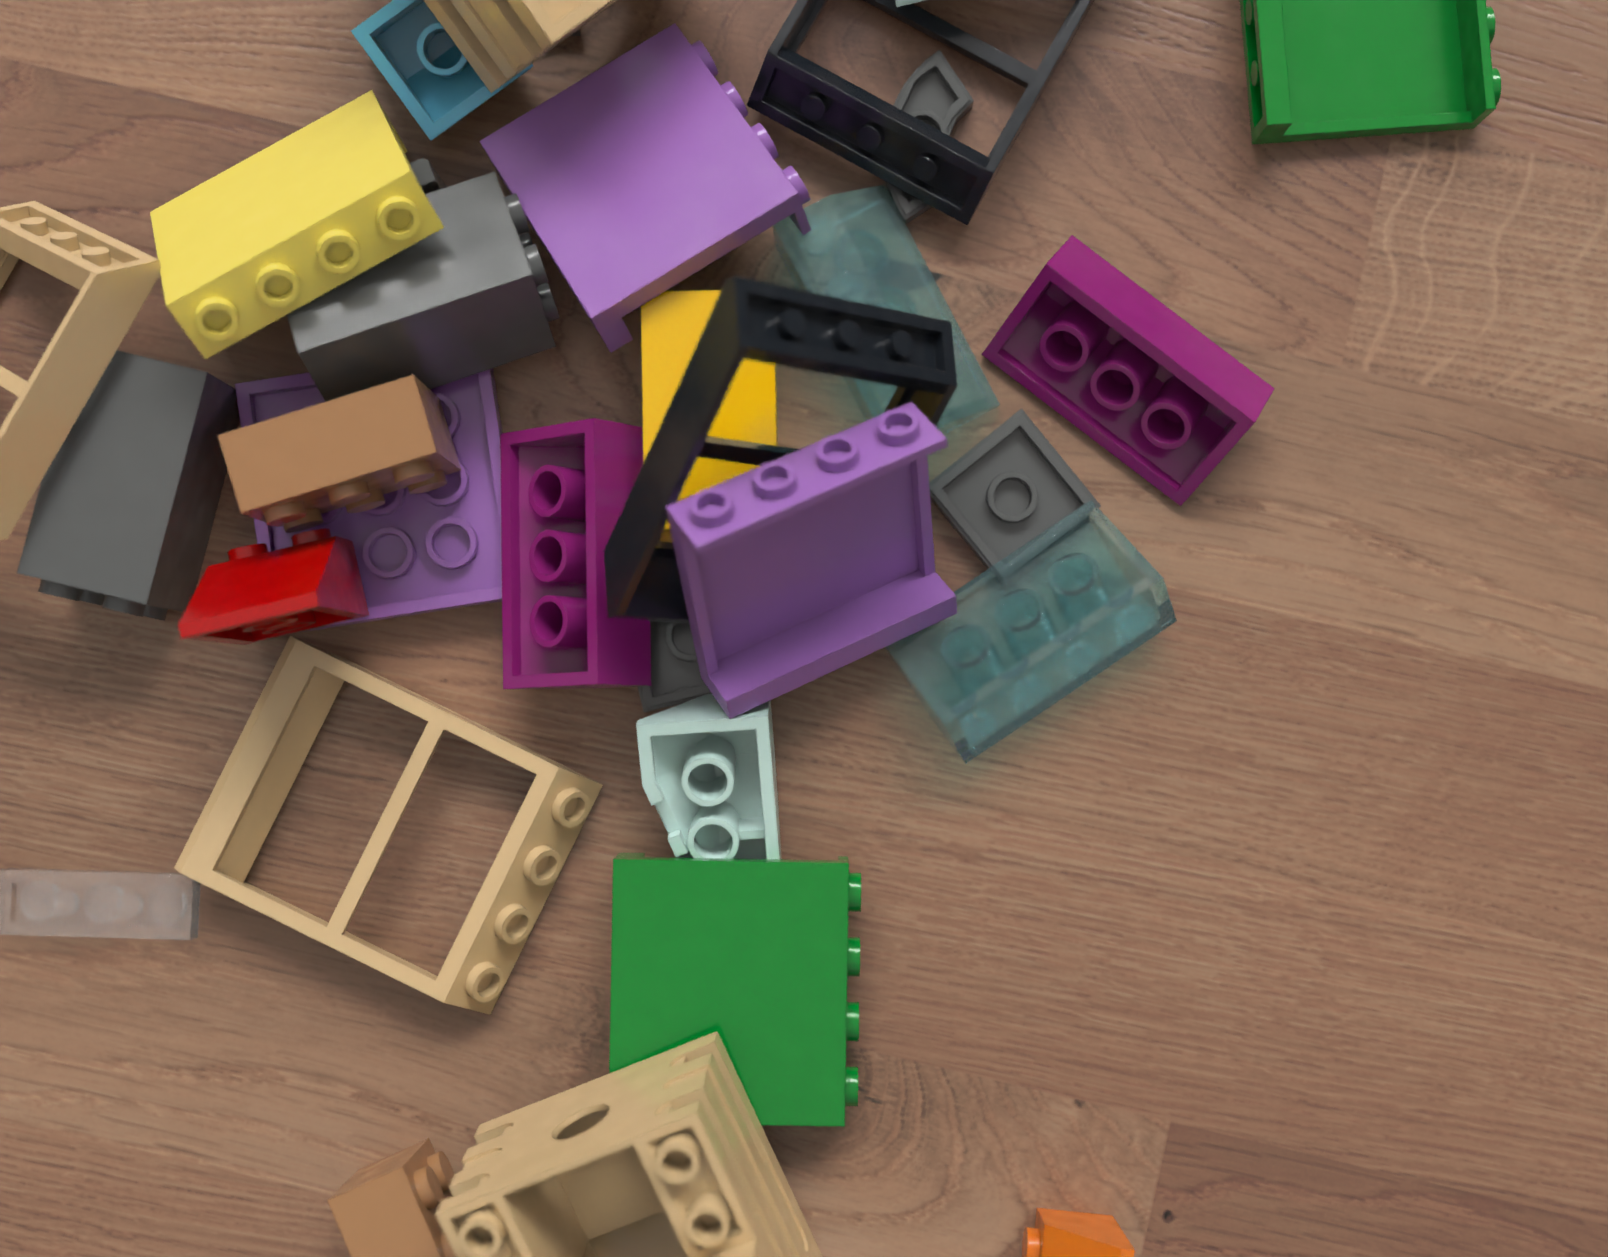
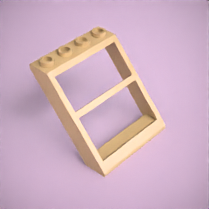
(112, 290)
(267, 766)

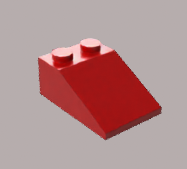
(276, 591)

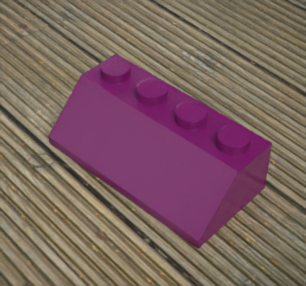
(1128, 371)
(557, 513)

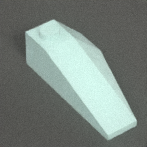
(712, 779)

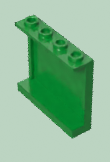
(1366, 67)
(746, 955)

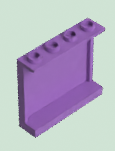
(643, 177)
(811, 559)

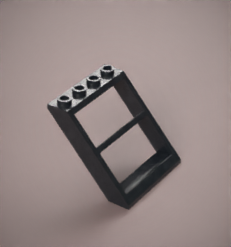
(885, 137)
(775, 328)

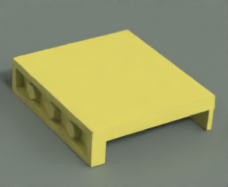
(289, 225)

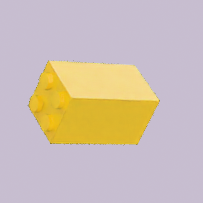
(749, 411)

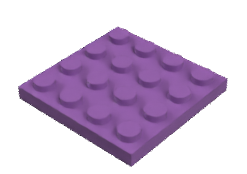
(422, 547)

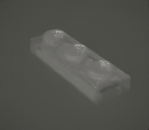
(98, 904)

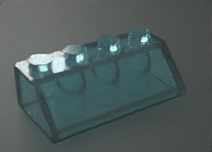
(869, 257)
(1034, 630)

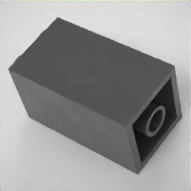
(438, 307)
(133, 490)

